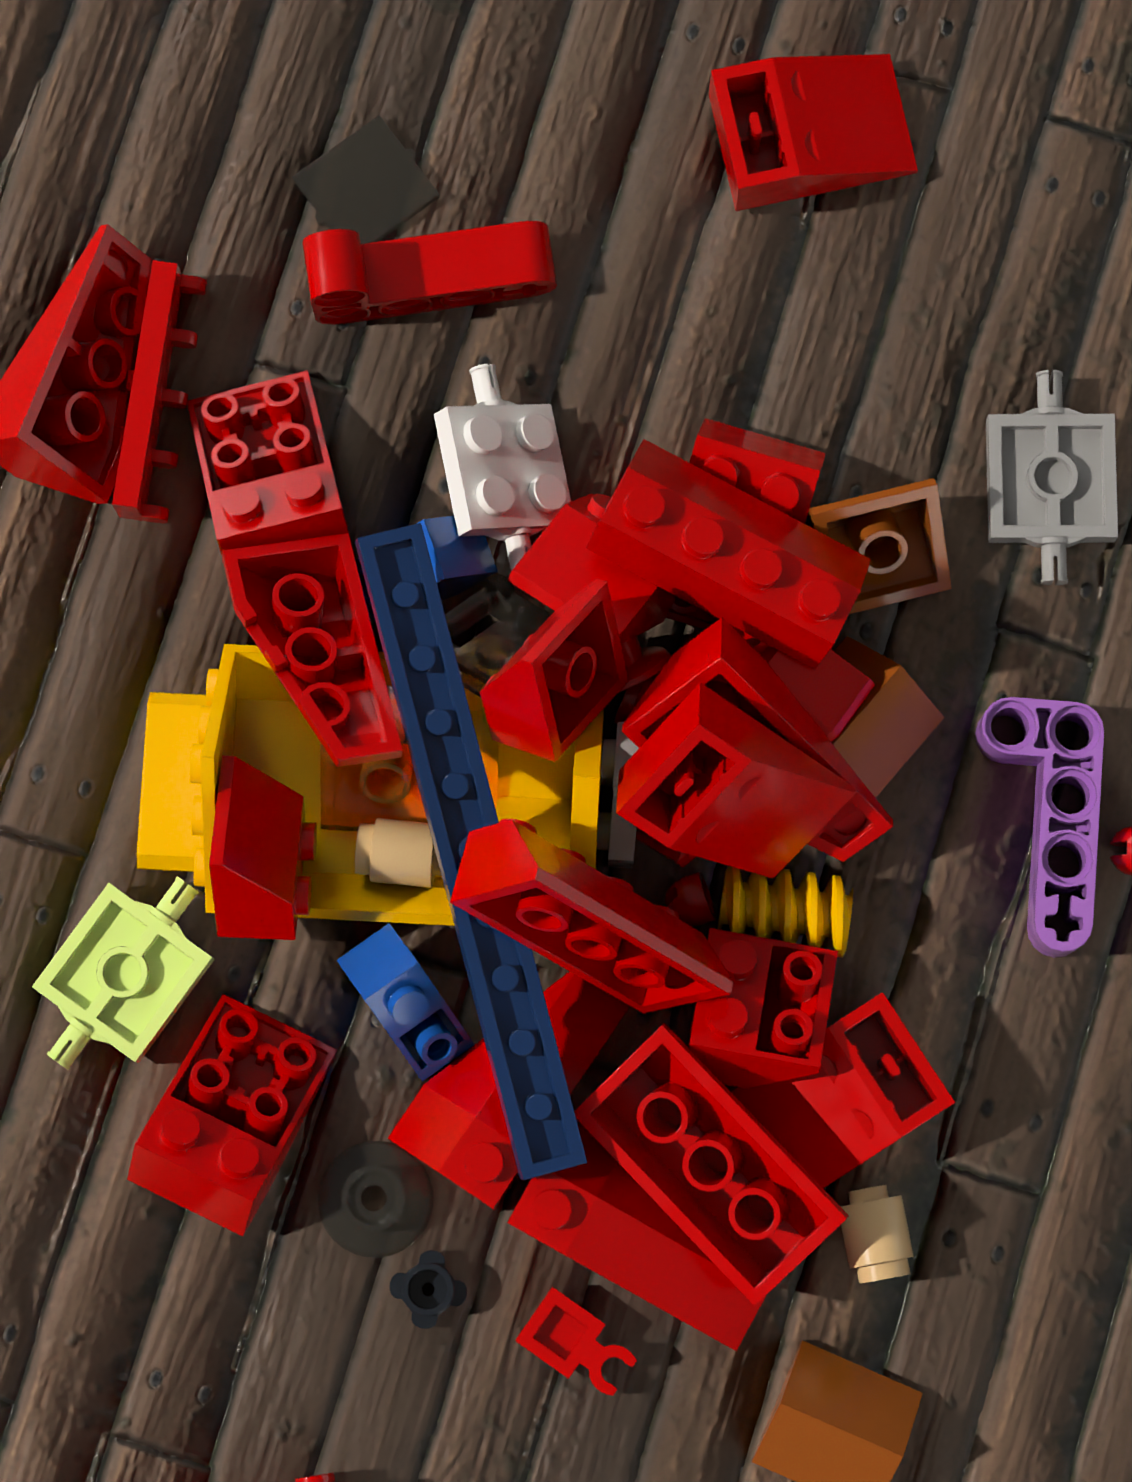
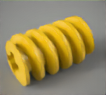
(787, 909)

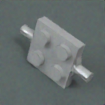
(1051, 478)

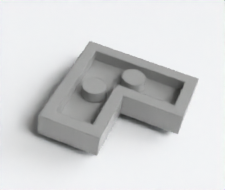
(613, 831)

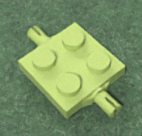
(123, 973)

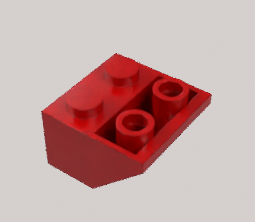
(773, 1017)

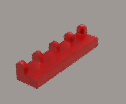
(150, 393)

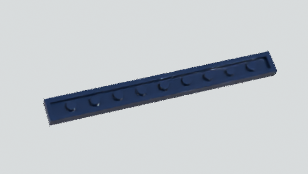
(456, 802)

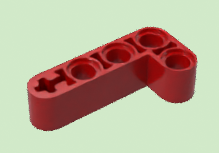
(426, 271)

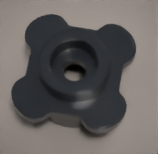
(409, 1289)

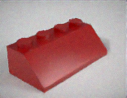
(730, 554)
(585, 919)
(710, 1164)

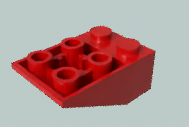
(809, 126)
(266, 464)
(760, 466)
(727, 787)
(863, 1099)
(230, 1115)

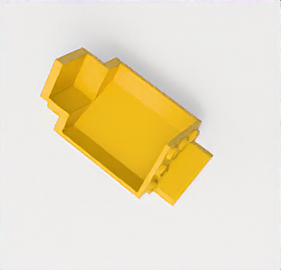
(257, 721)

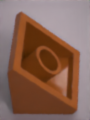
(899, 534)
(888, 722)
(837, 1422)

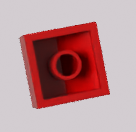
(562, 566)
(558, 677)
(259, 855)

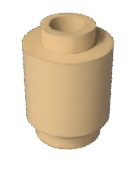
(396, 853)
(876, 1235)

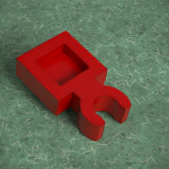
(566, 1335)

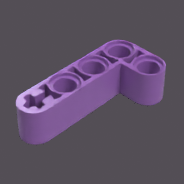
(1050, 825)

